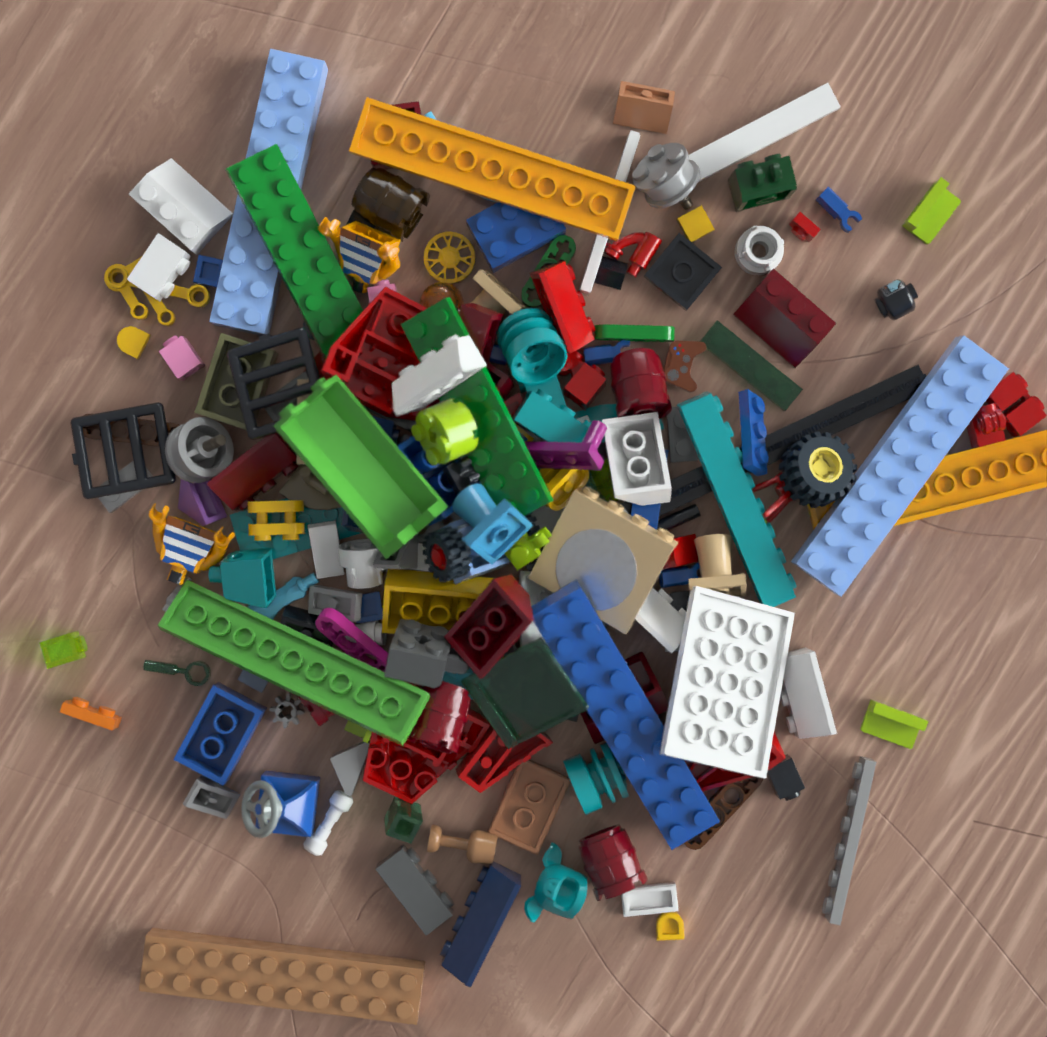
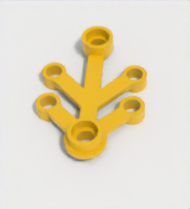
(160, 308)

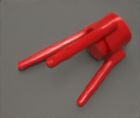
(775, 509)

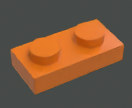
(80, 709)

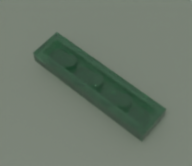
(751, 366)

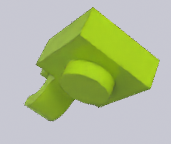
(527, 548)

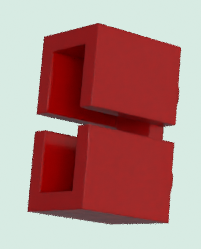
(1024, 413)

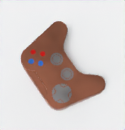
(679, 363)

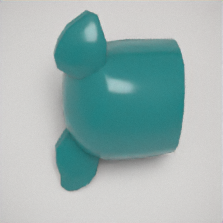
(557, 888)

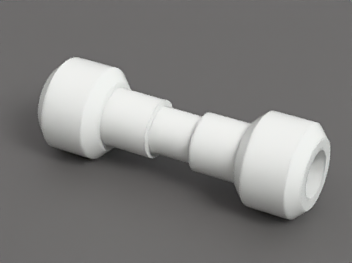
(317, 842)

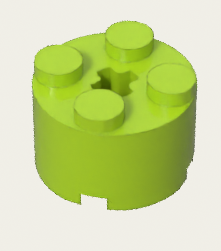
(445, 431)

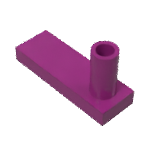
(570, 454)

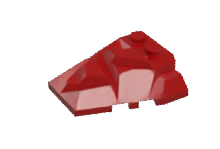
(413, 769)

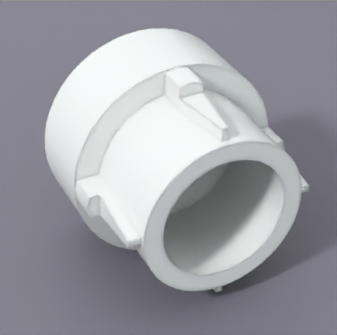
(769, 239)
(358, 560)

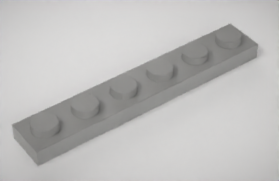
(846, 850)

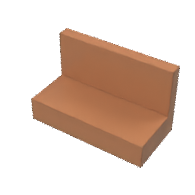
(644, 107)

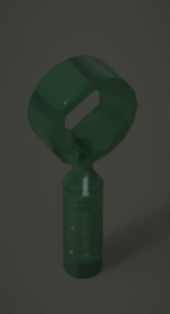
(172, 669)

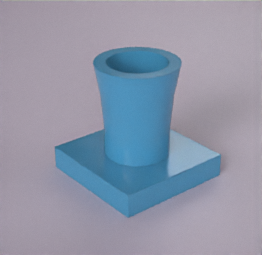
(493, 526)

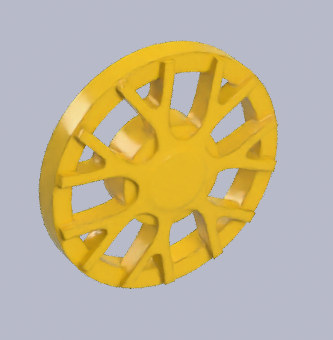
(449, 257)

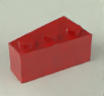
(494, 760)

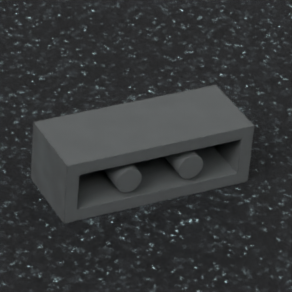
(415, 888)

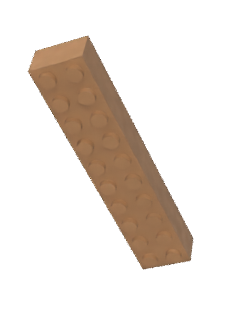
(282, 976)

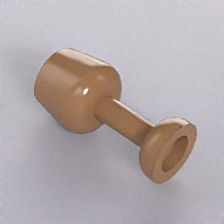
(479, 846)

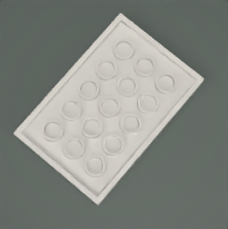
(727, 683)

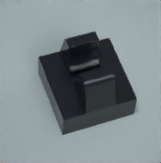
(461, 474)

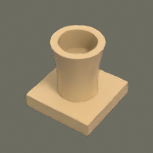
(495, 294)
(715, 566)

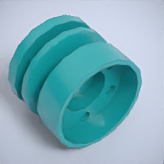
(531, 346)
(596, 778)

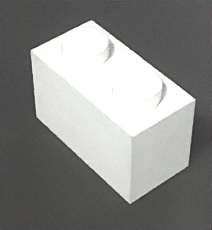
(160, 268)

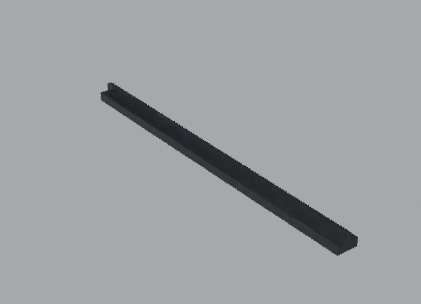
(830, 419)

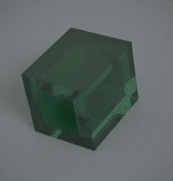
(403, 820)

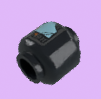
(896, 299)

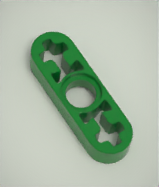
(553, 249)
(634, 333)

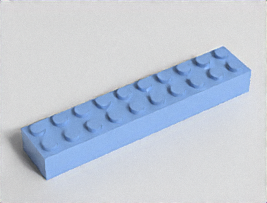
(287, 118)
(900, 464)

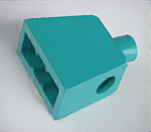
(246, 577)

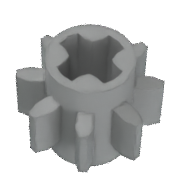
(287, 718)

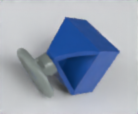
(284, 804)

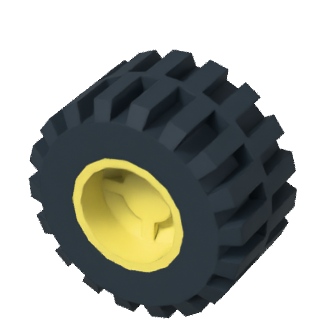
(817, 469)

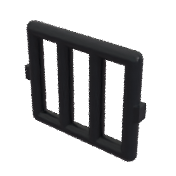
(241, 380)
(103, 419)

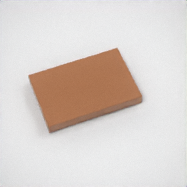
(529, 806)

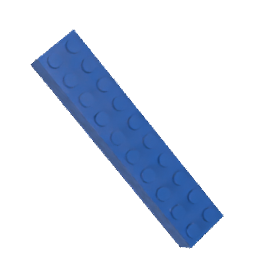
(622, 714)

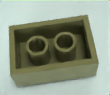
(219, 395)

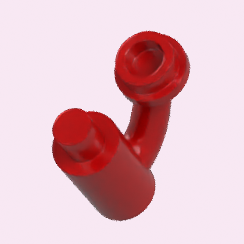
(646, 248)

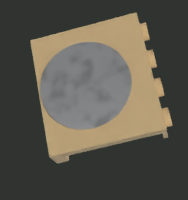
(608, 554)

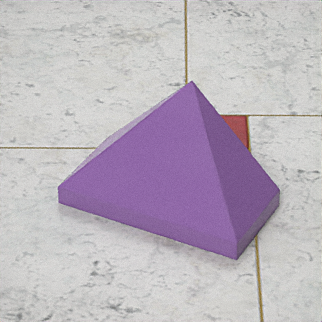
(200, 502)

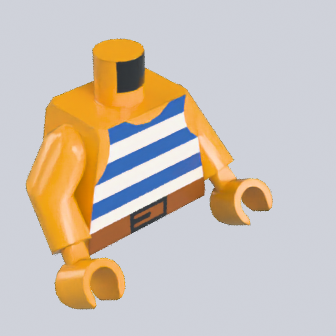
(363, 252)
(186, 544)

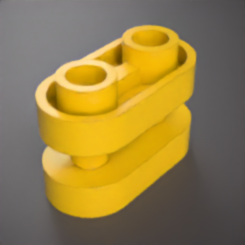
(562, 484)
(263, 530)

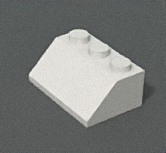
(181, 205)
(436, 374)
(637, 459)
(662, 619)
(806, 696)

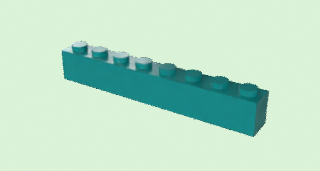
(736, 500)

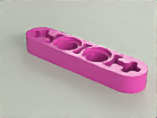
(357, 650)

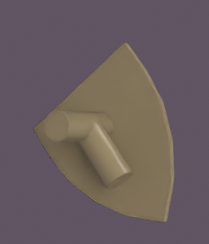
(307, 487)

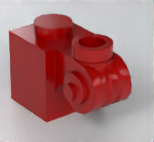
(585, 382)
(987, 426)

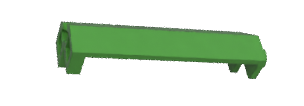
(360, 465)

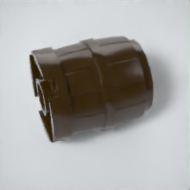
(389, 202)

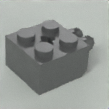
(422, 654)

